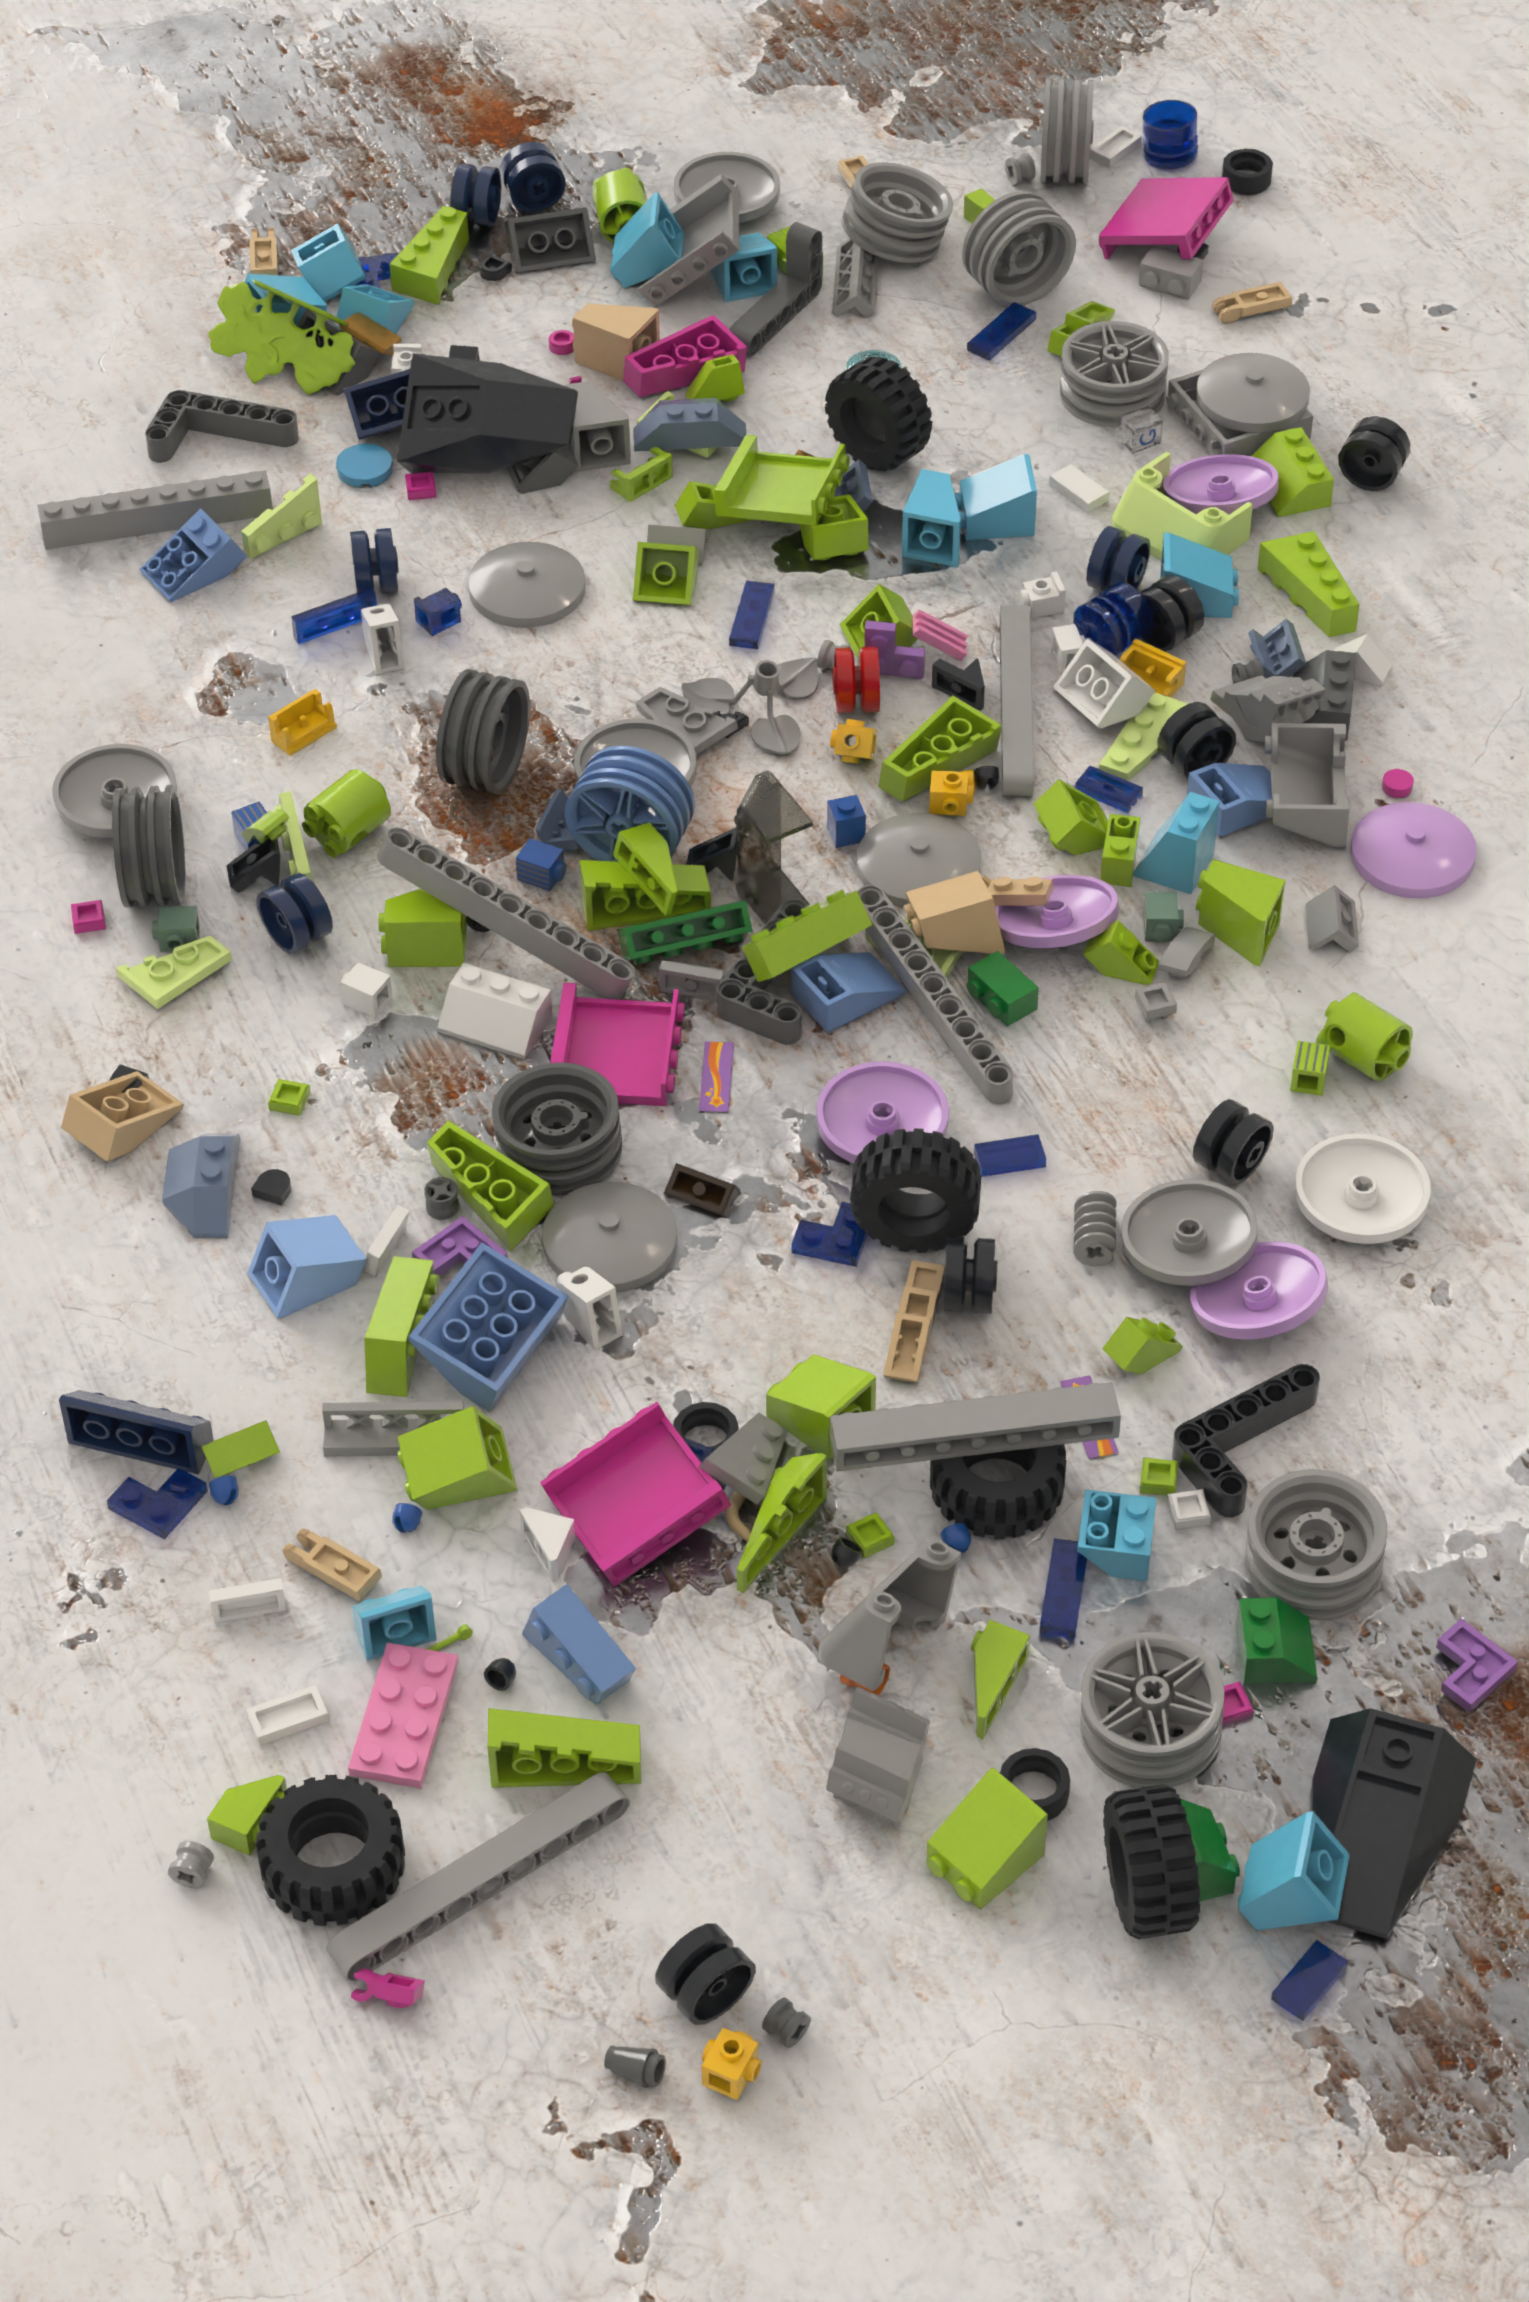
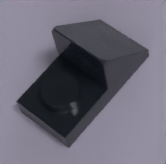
(963, 684)
(716, 852)
(255, 862)

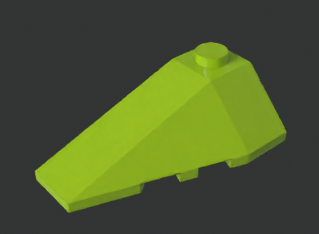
(788, 1503)

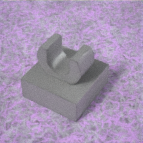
(1155, 1001)

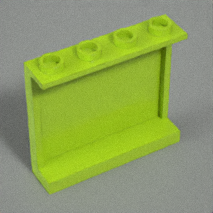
(778, 485)

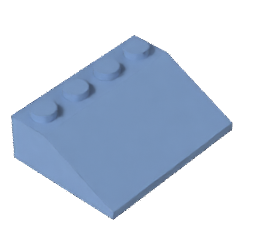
(487, 1325)

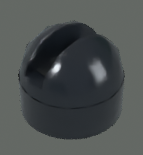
(987, 775)
(845, 1552)
(500, 1674)

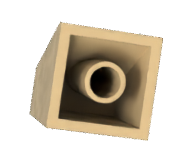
(610, 333)
(955, 915)

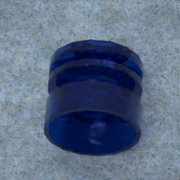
(1170, 134)
(1114, 618)

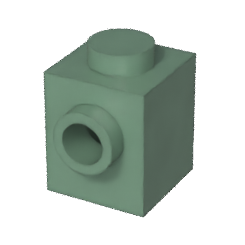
(1161, 916)
(176, 927)

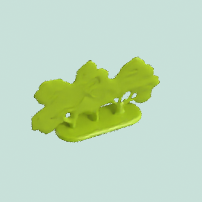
(274, 339)

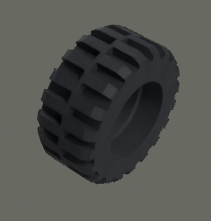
(878, 413)
(922, 1162)
(1001, 1506)
(1151, 1861)
(339, 1890)

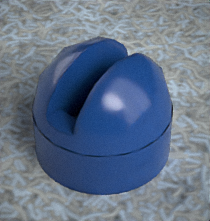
(224, 1489)
(406, 1517)
(957, 1537)

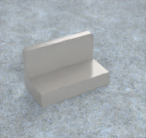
(679, 536)
(1332, 918)
(690, 979)

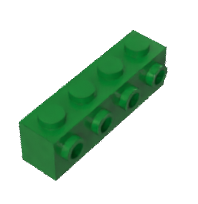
(684, 930)

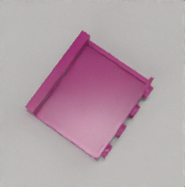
(1168, 214)
(623, 1042)
(635, 1494)

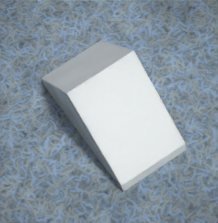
(1371, 662)
(549, 1538)

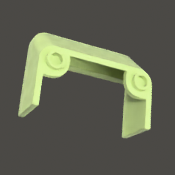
(1151, 514)

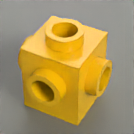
(864, 745)
(950, 793)
(730, 2063)

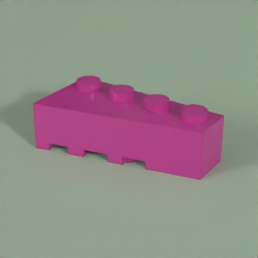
(680, 356)

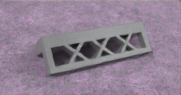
(854, 278)
(377, 1437)

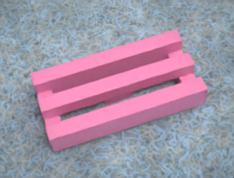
(939, 635)

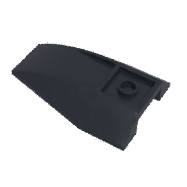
(1393, 1802)

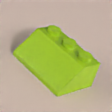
(1302, 475)

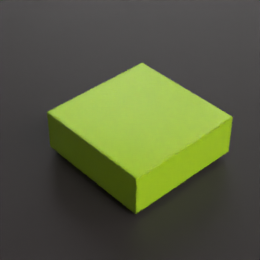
(289, 1097)
(1158, 1476)
(870, 1534)

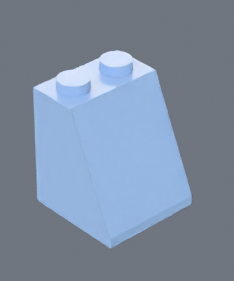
(304, 1262)

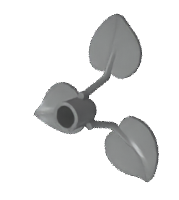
(794, 678)

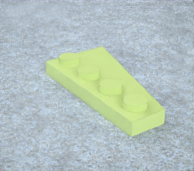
(1139, 738)

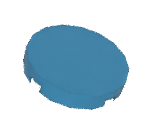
(364, 465)

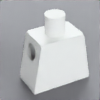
(383, 628)
(591, 1306)

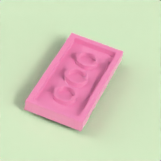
(403, 1715)

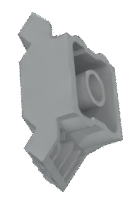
(1264, 701)
(878, 1756)

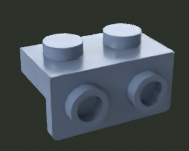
(856, 484)
(1278, 650)
(552, 824)

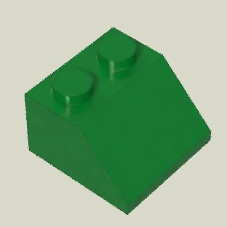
(1274, 1642)
(1215, 1866)

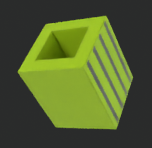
(1310, 1068)

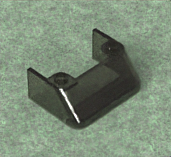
(761, 822)

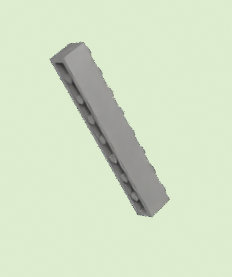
(153, 509)
(974, 1426)

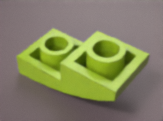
(268, 826)
(240, 1449)

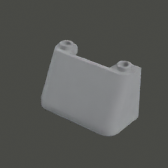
(1309, 781)
(910, 1594)

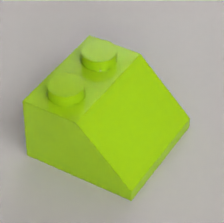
(838, 532)
(665, 573)
(879, 606)
(1072, 819)

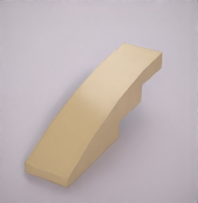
(914, 1321)

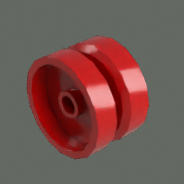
(854, 680)

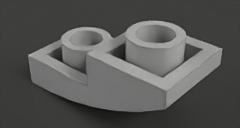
(1185, 952)

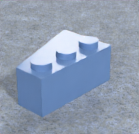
(578, 1645)

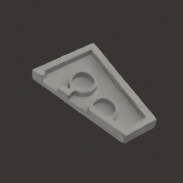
(697, 724)
(748, 1457)

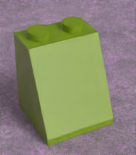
(1240, 908)
(422, 932)
(816, 1392)
(456, 1460)
(988, 1840)

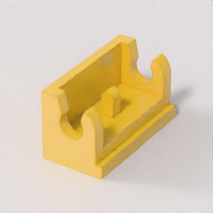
(1155, 667)
(301, 722)

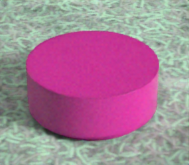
(561, 342)
(1397, 783)

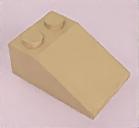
(117, 1121)

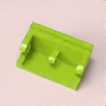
(643, 477)

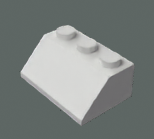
(1103, 686)
(495, 1011)

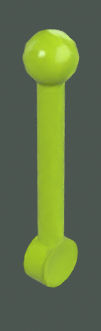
(463, 1633)

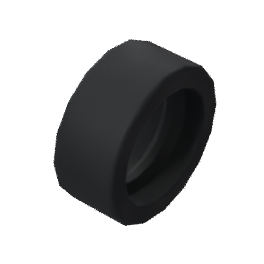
(1248, 160)
(706, 1414)
(1042, 1762)

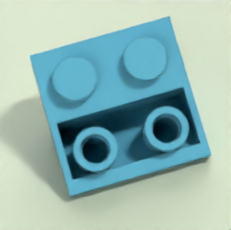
(329, 262)
(1117, 1533)

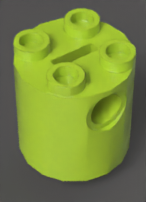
(617, 200)
(346, 812)
(1366, 1036)

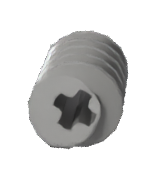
(1095, 1228)

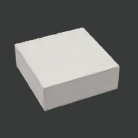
(1189, 1509)

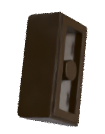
(701, 1190)

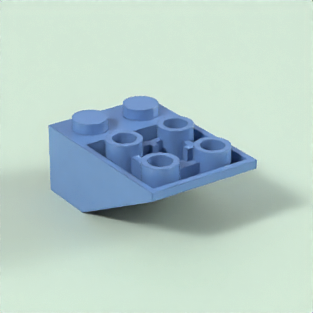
(193, 558)
(1240, 793)
(842, 987)

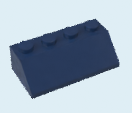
(378, 404)
(135, 1430)

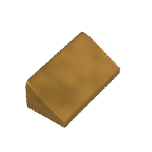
(371, 333)

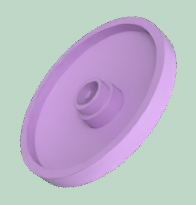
(1221, 482)
(1413, 850)
(1074, 913)
(877, 1101)
(1266, 1296)

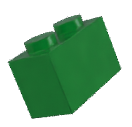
(1002, 988)

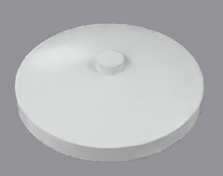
(1362, 1188)

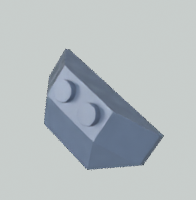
(689, 426)
(202, 1183)

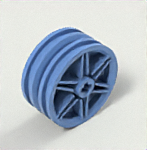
(625, 790)

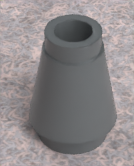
(639, 2065)

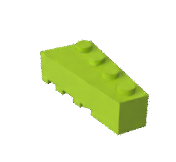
(431, 256)
(1311, 580)
(944, 742)
(616, 900)
(806, 934)
(493, 1185)
(399, 1309)
(559, 1749)

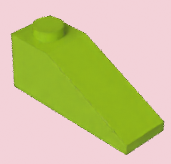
(697, 508)
(648, 861)
(997, 1663)

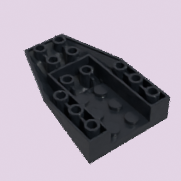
(480, 416)

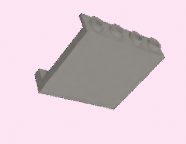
(710, 237)

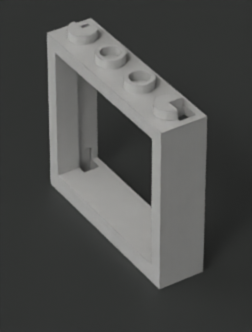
(1180, 399)

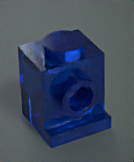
(438, 611)

